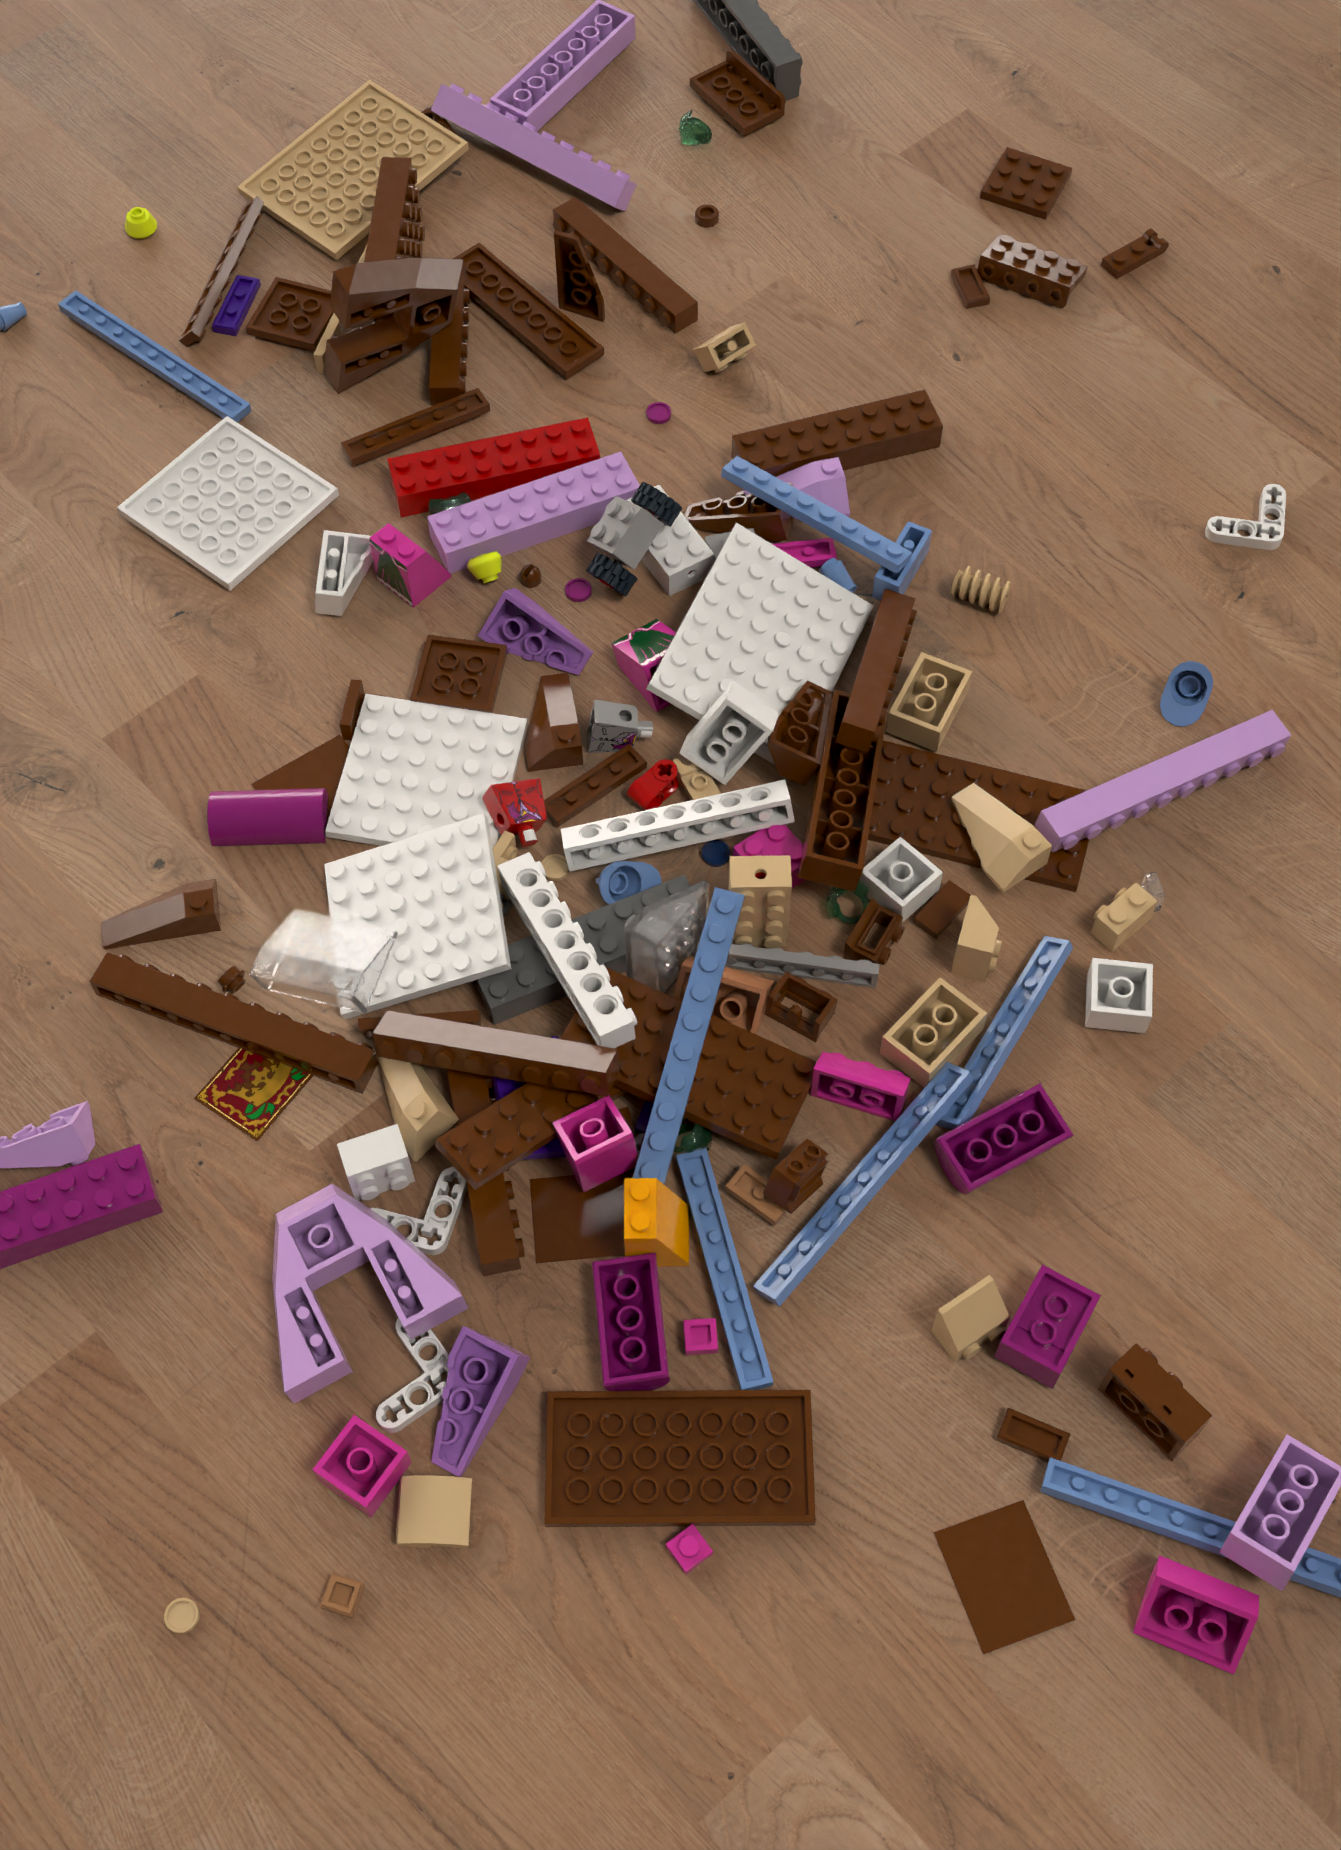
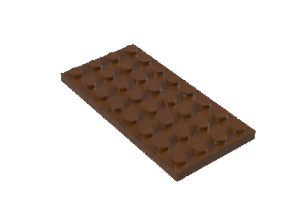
(916, 805)
(742, 1081)
(679, 1458)

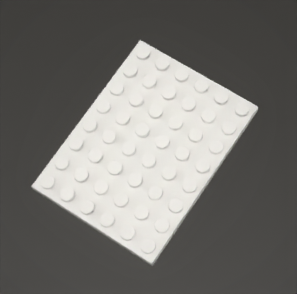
(760, 625)

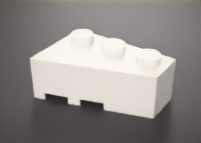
(341, 570)

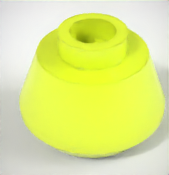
(140, 223)
(486, 566)

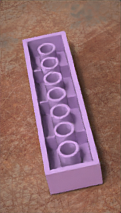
(567, 64)
(531, 511)

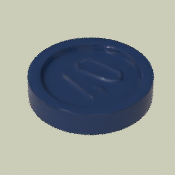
(715, 853)

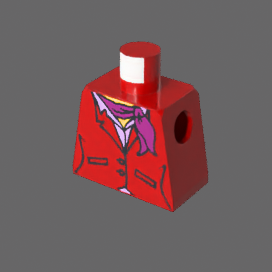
(517, 808)

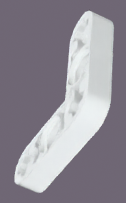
(1263, 526)
(432, 1223)
(431, 1370)

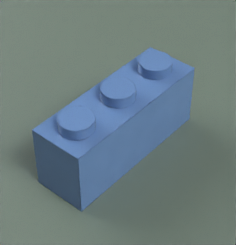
(916, 540)

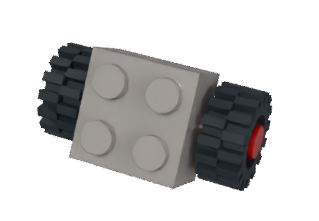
(627, 533)

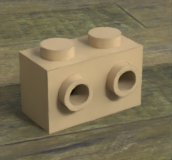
(725, 347)
(1123, 917)

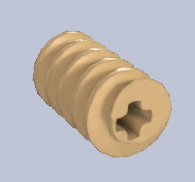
(980, 589)

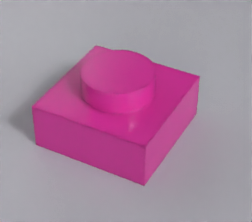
(700, 1336)
(689, 1549)

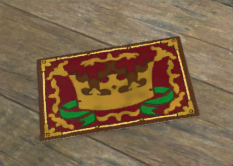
(252, 1091)

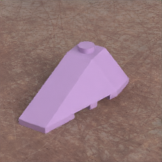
(822, 481)
(59, 1141)

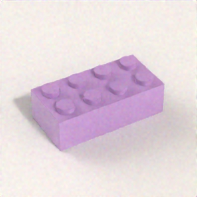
(1283, 1513)

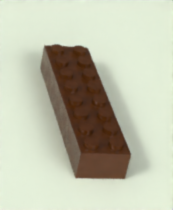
(853, 434)
(840, 806)

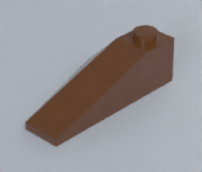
(800, 733)
(175, 914)

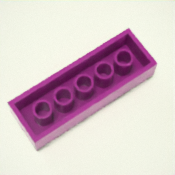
(76, 1204)

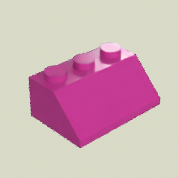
(860, 1085)
(1197, 1614)

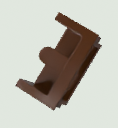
(874, 913)
(805, 995)
(797, 1176)

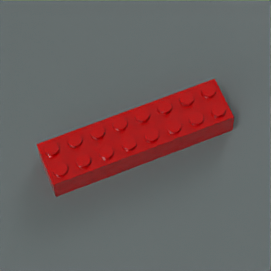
(489, 464)

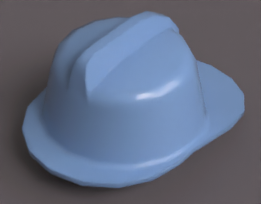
(1186, 693)
(626, 879)

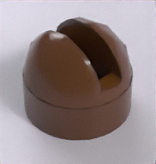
(533, 578)

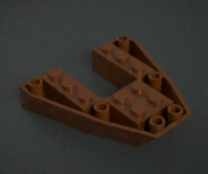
(416, 291)

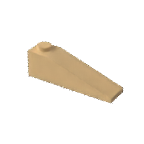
(1003, 840)
(415, 1105)

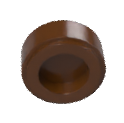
(706, 216)

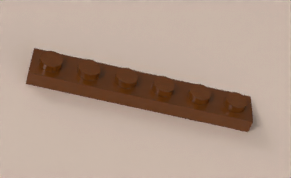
(415, 427)

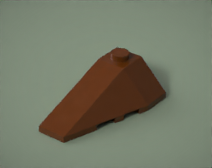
(575, 279)
(745, 510)
(554, 728)

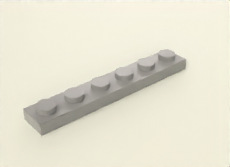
(803, 965)

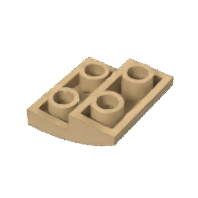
(433, 1511)

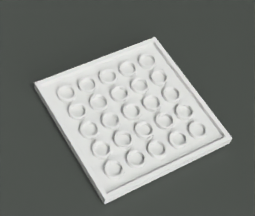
(228, 502)
(421, 769)
(438, 898)

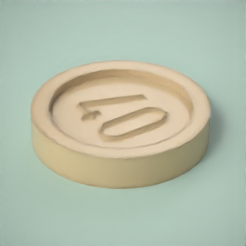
(555, 867)
(181, 1615)

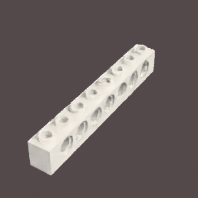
(677, 825)
(567, 952)

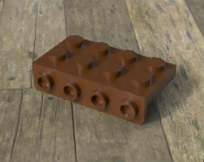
(740, 94)
(1030, 270)

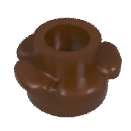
(232, 980)

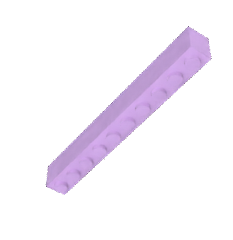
(534, 147)
(1162, 781)

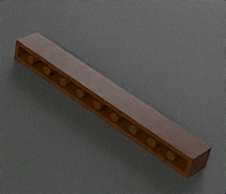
(235, 1022)

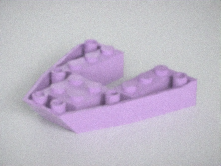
(321, 1242)

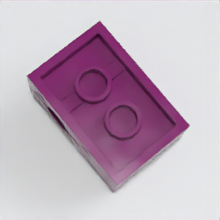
(1047, 1326)

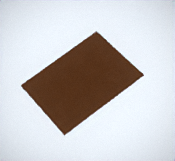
(315, 769)
(576, 1222)
(1003, 1577)

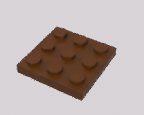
(1026, 183)
(292, 314)
(459, 673)

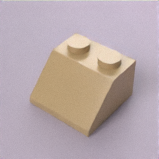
(977, 943)
(971, 1320)

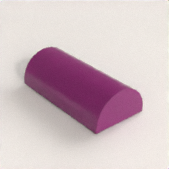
(267, 817)
(1001, 1139)
(630, 1323)

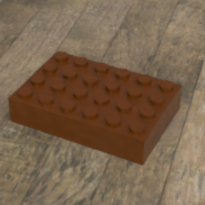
(396, 217)

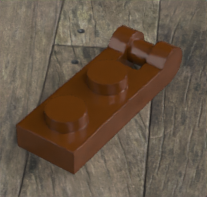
(1134, 254)

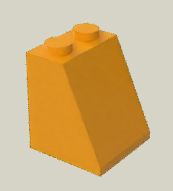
(655, 1222)

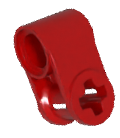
(655, 785)

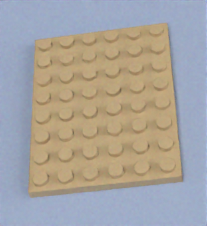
(330, 173)

